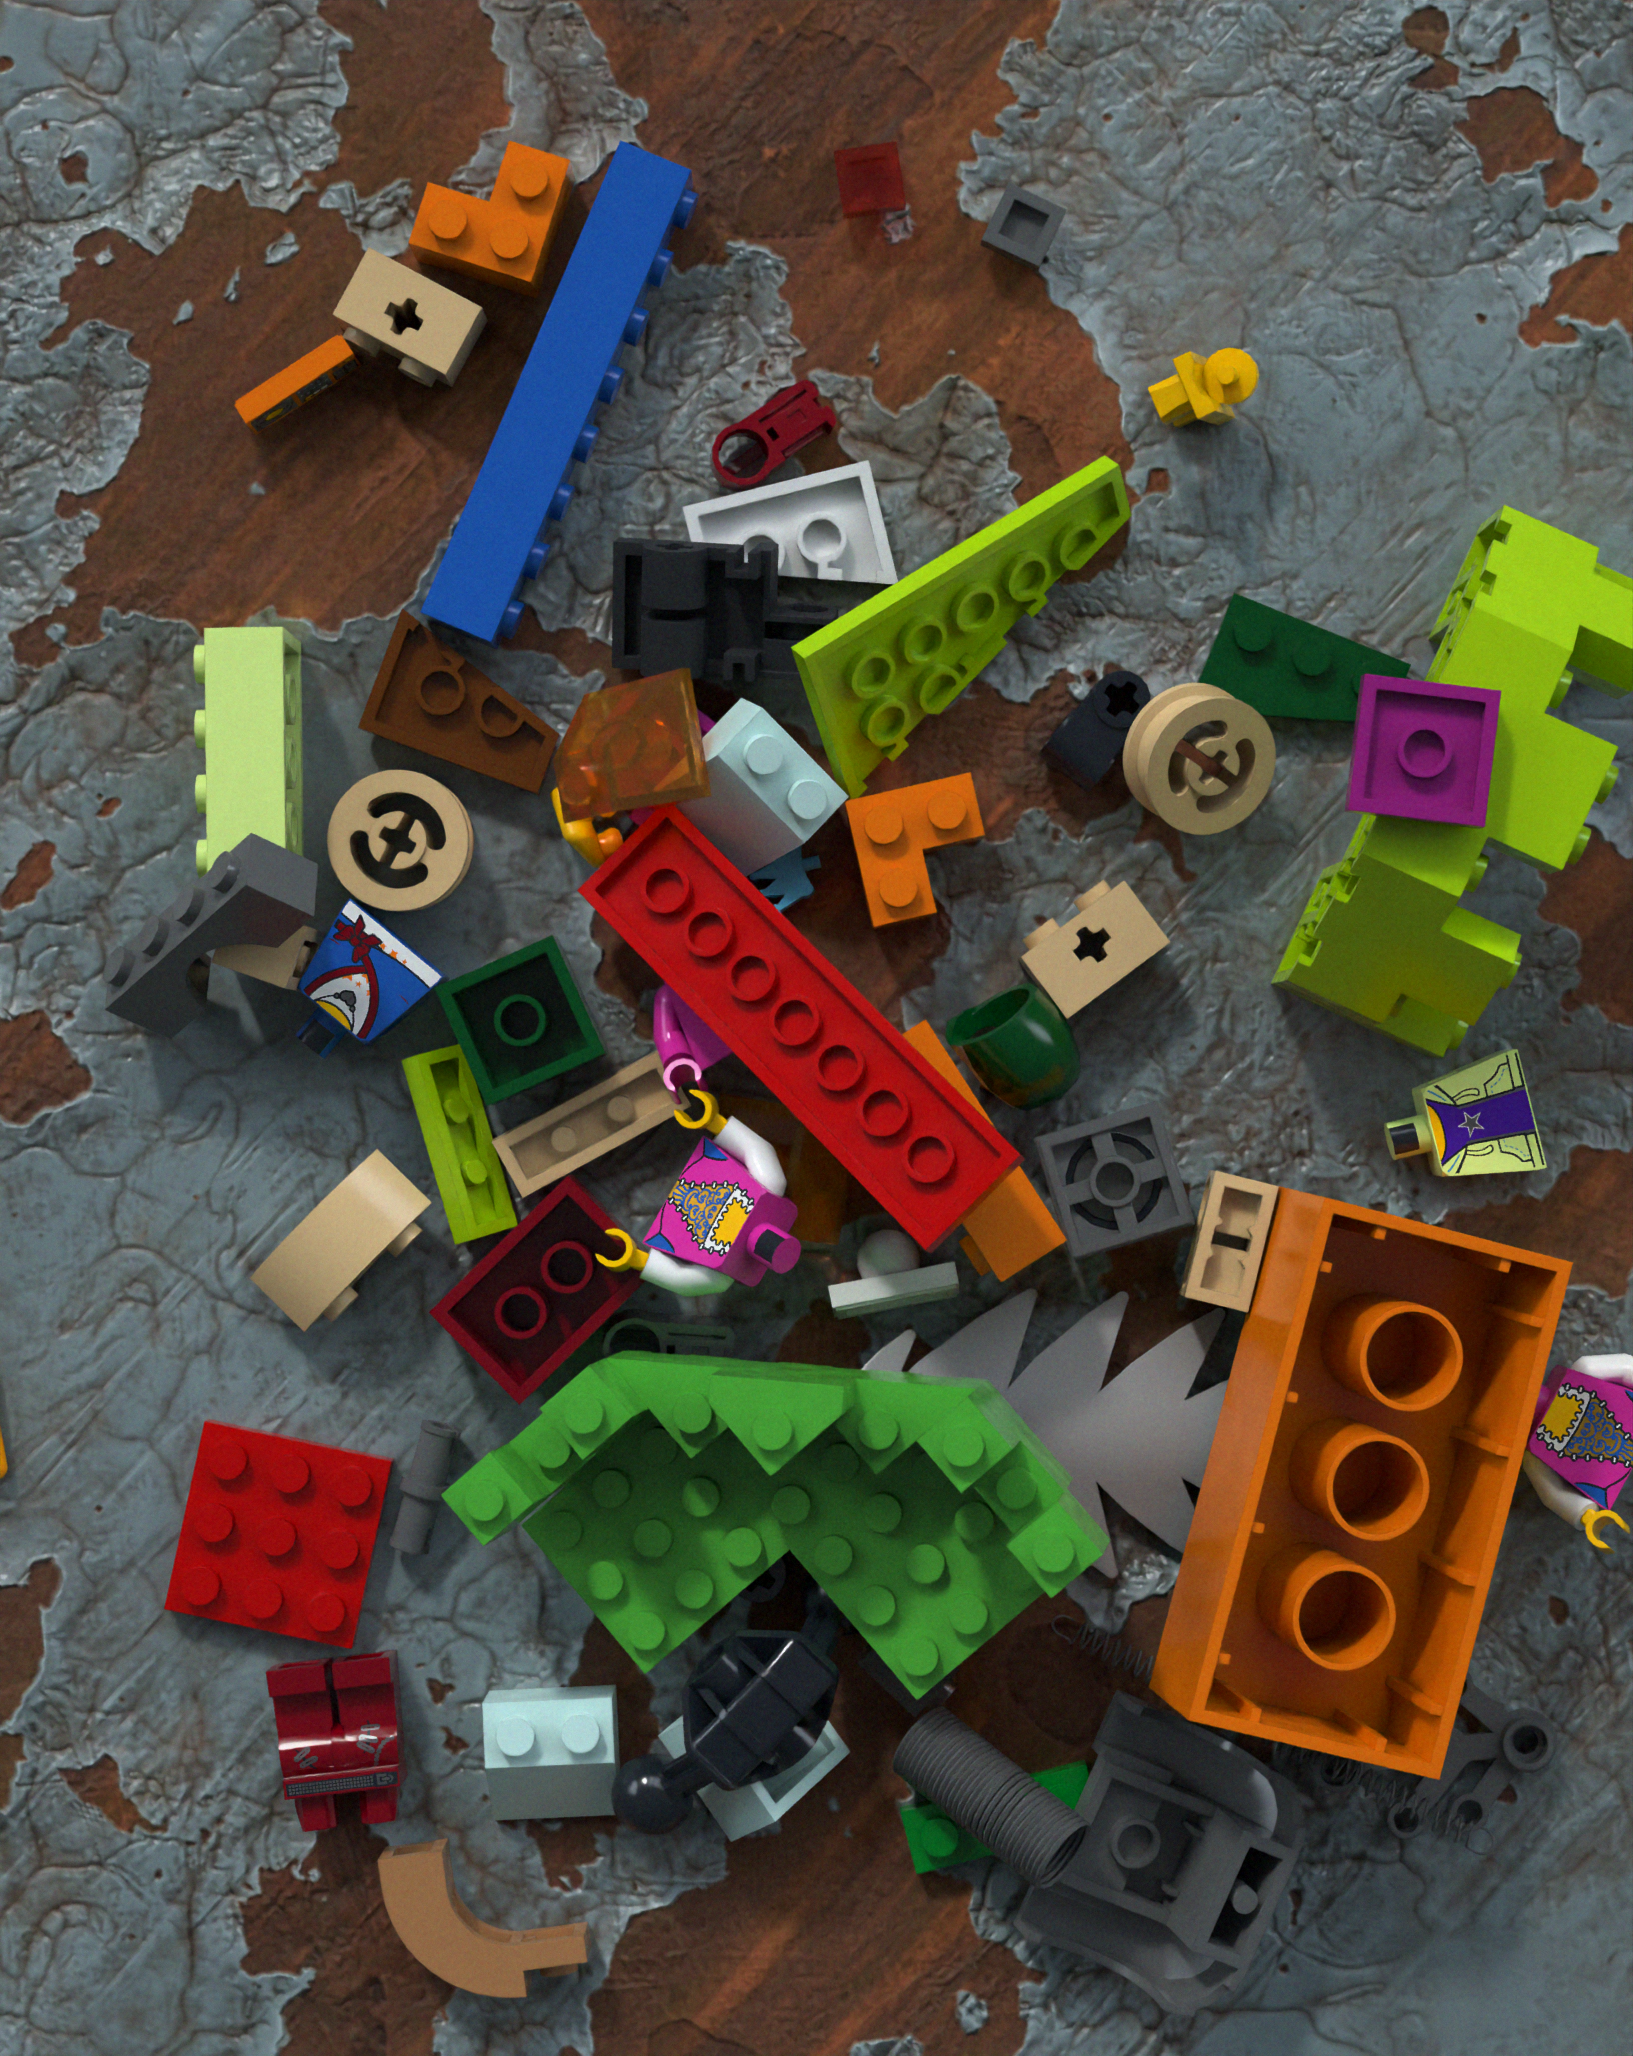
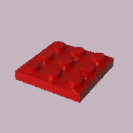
(279, 1533)

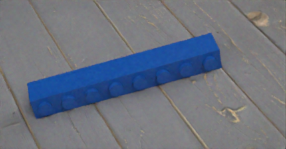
(559, 396)

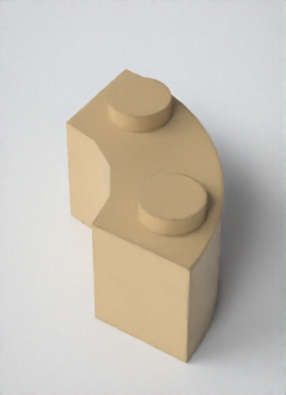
(341, 1241)

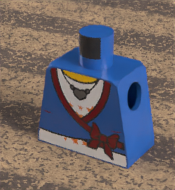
(363, 981)

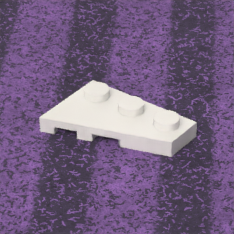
(822, 521)

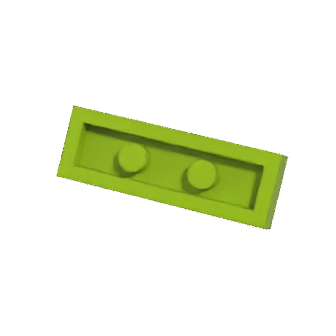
(459, 1144)

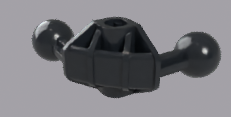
(746, 1717)

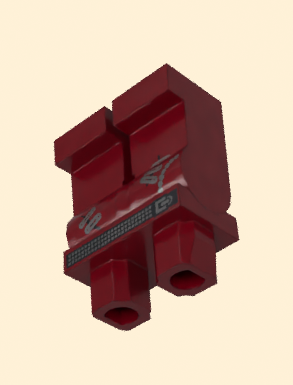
(345, 1756)

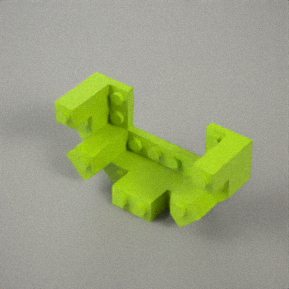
(1385, 920)

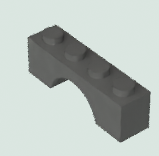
(247, 897)

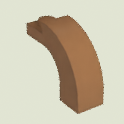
(457, 1944)

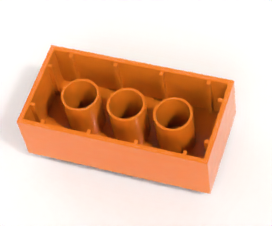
(1359, 1483)

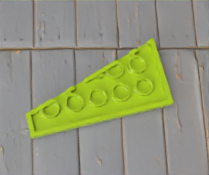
(941, 625)

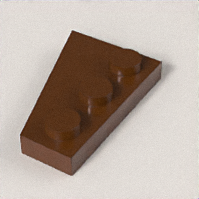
(454, 712)

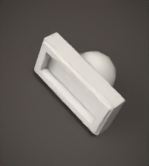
(891, 1278)

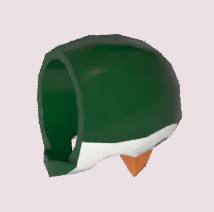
(1028, 1055)

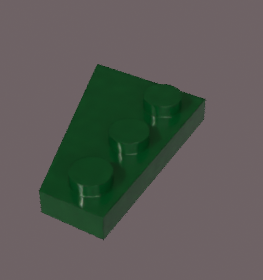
(1290, 665)

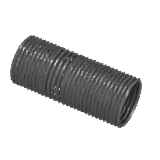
(982, 1785)

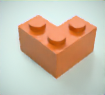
(501, 238)
(895, 831)

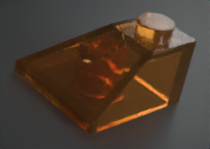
(632, 750)

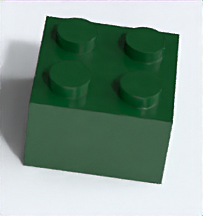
(521, 1020)

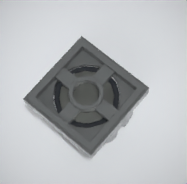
(1113, 1181)

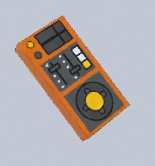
(297, 384)

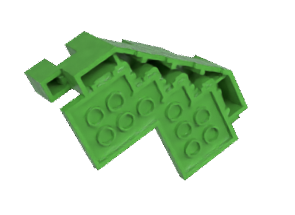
(698, 1472)

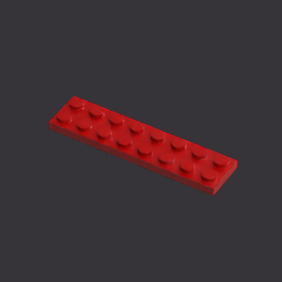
(801, 1027)

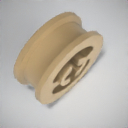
(1220, 730)
(357, 816)

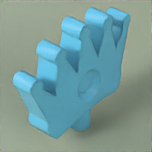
(788, 878)

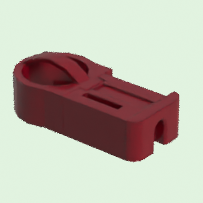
(780, 431)

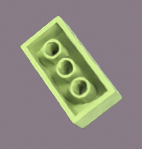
(249, 739)

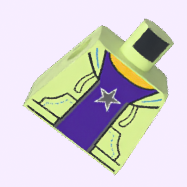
(1472, 1120)

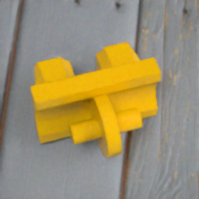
(1205, 387)

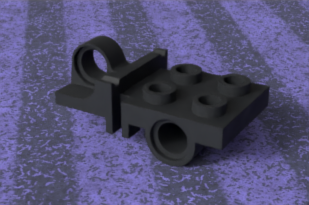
(705, 610)

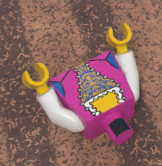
(721, 1217)
(1583, 1442)

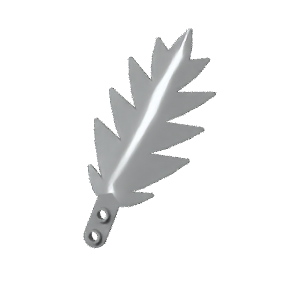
(1128, 1437)

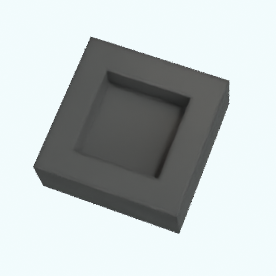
(1023, 227)

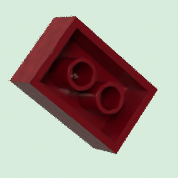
(540, 1290)

